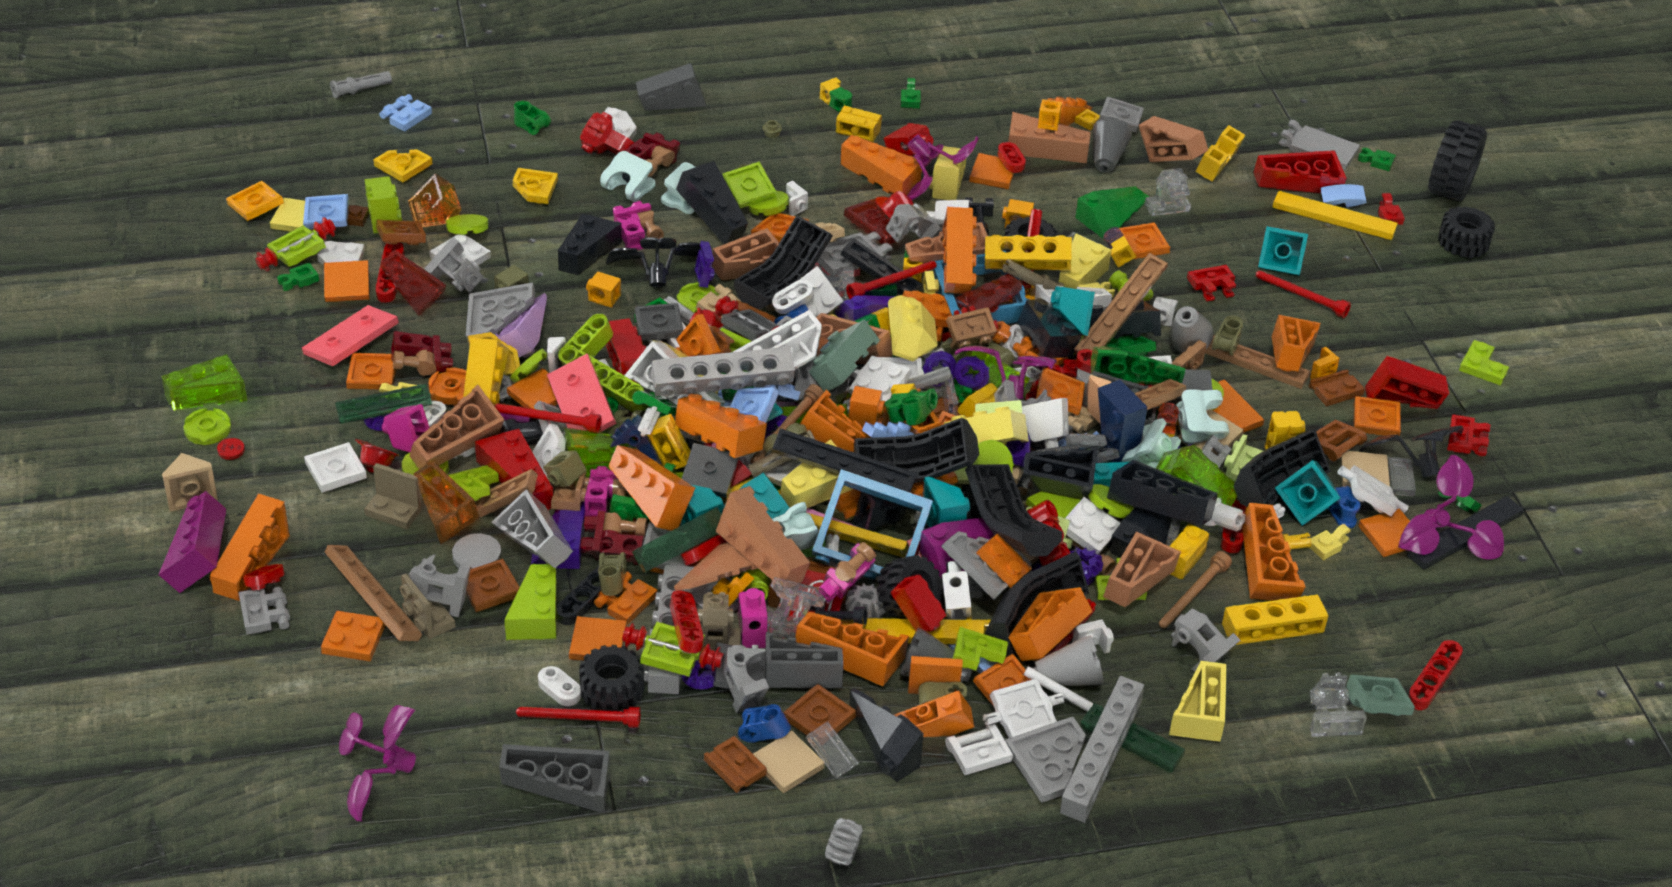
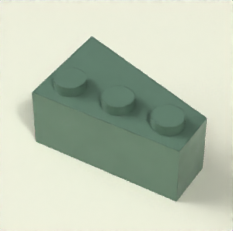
(841, 353)

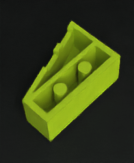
(382, 200)
(535, 606)

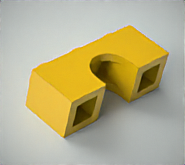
(1219, 155)

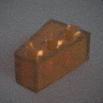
(445, 501)

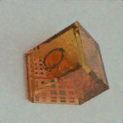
(435, 202)

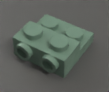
(1379, 695)

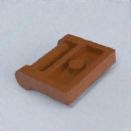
(1337, 432)

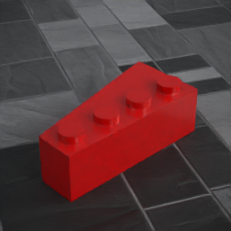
(1299, 171)
(624, 345)
(510, 457)

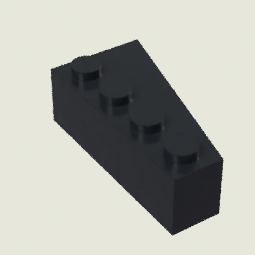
(713, 201)
(1162, 493)

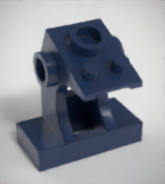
(630, 428)

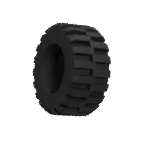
(1457, 160)

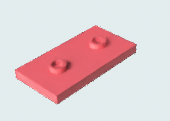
(350, 335)
(581, 392)

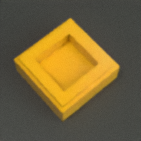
(1087, 119)

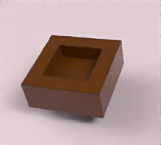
(357, 215)

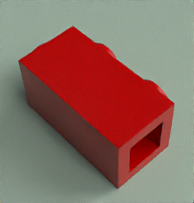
(918, 603)

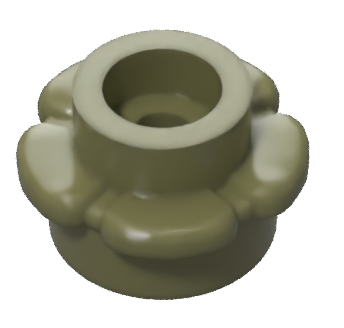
(772, 129)

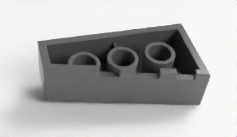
(558, 773)

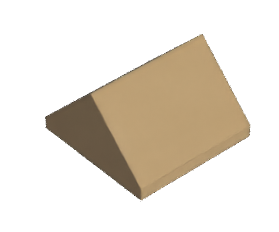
(187, 479)

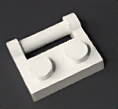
(981, 754)

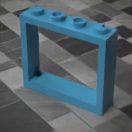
(1007, 313)
(876, 489)

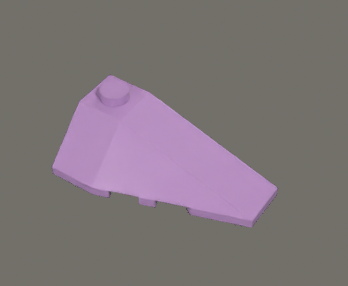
(525, 330)

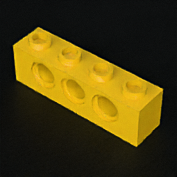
(1035, 260)
(1275, 619)

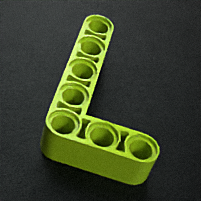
(590, 341)

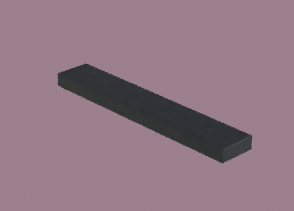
(835, 459)
(1453, 539)

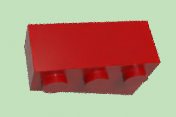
(1407, 384)

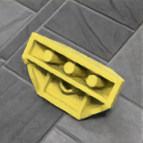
(911, 328)

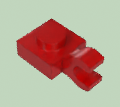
(1389, 211)

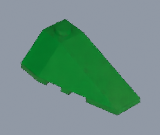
(1109, 208)
(1133, 366)

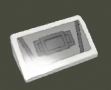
(554, 346)

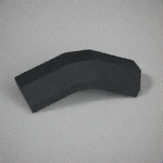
(789, 263)
(926, 453)
(1273, 466)
(1005, 513)
(1057, 575)

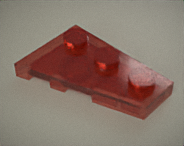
(870, 219)
(412, 281)
(990, 294)

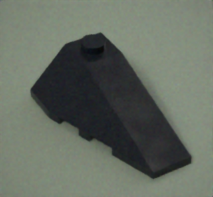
(1143, 521)
(892, 739)

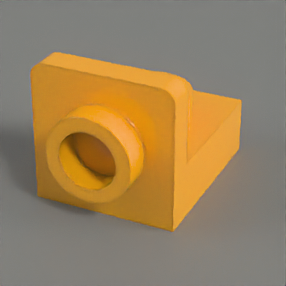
(1325, 365)
(732, 588)

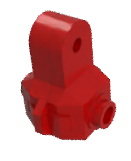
(600, 135)

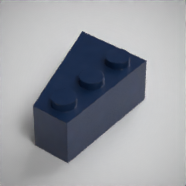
(1121, 417)

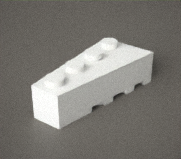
(642, 373)

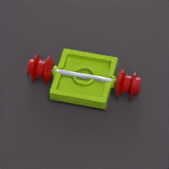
(296, 245)
(664, 651)

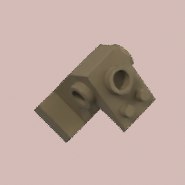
(715, 620)

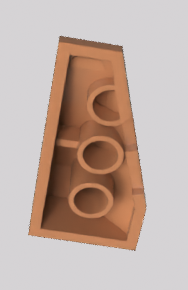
(932, 249)
(718, 564)

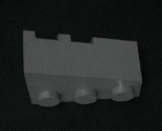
(671, 90)

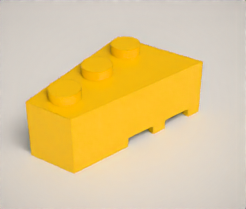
(486, 367)

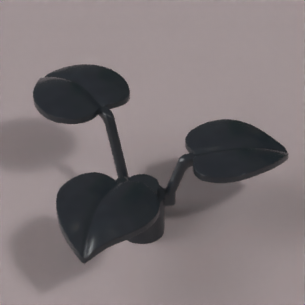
(657, 272)
(1427, 460)

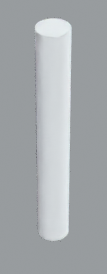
(1057, 688)

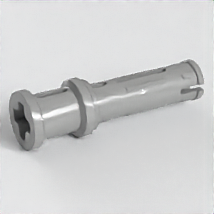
(352, 85)

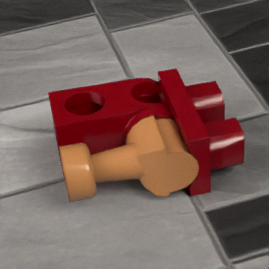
(655, 150)
(420, 352)
(609, 536)

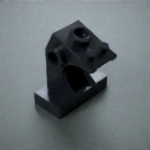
(880, 513)

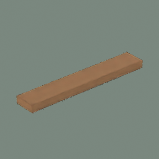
(1123, 303)
(1261, 364)
(373, 593)

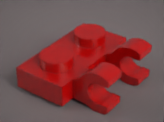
(1210, 278)
(1466, 442)

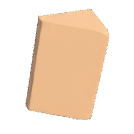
(1093, 401)

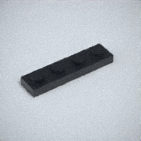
(877, 265)

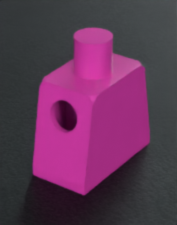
(405, 426)
(752, 608)

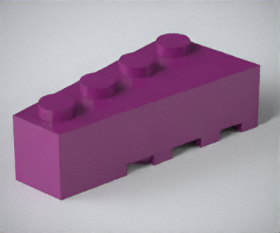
(195, 544)

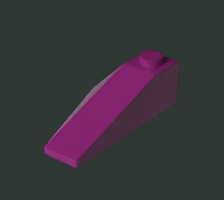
(936, 536)

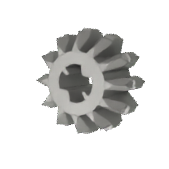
(865, 597)
(843, 841)

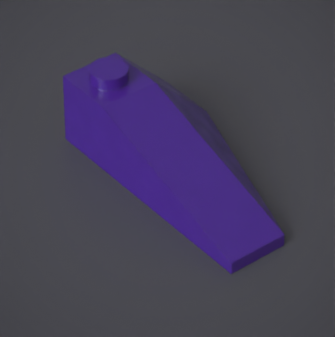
(861, 306)
(572, 527)

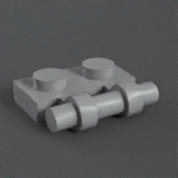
(256, 613)

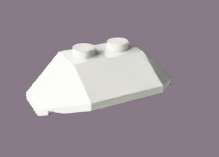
(799, 333)

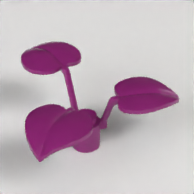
(927, 153)
(1025, 361)
(1420, 534)
(395, 758)

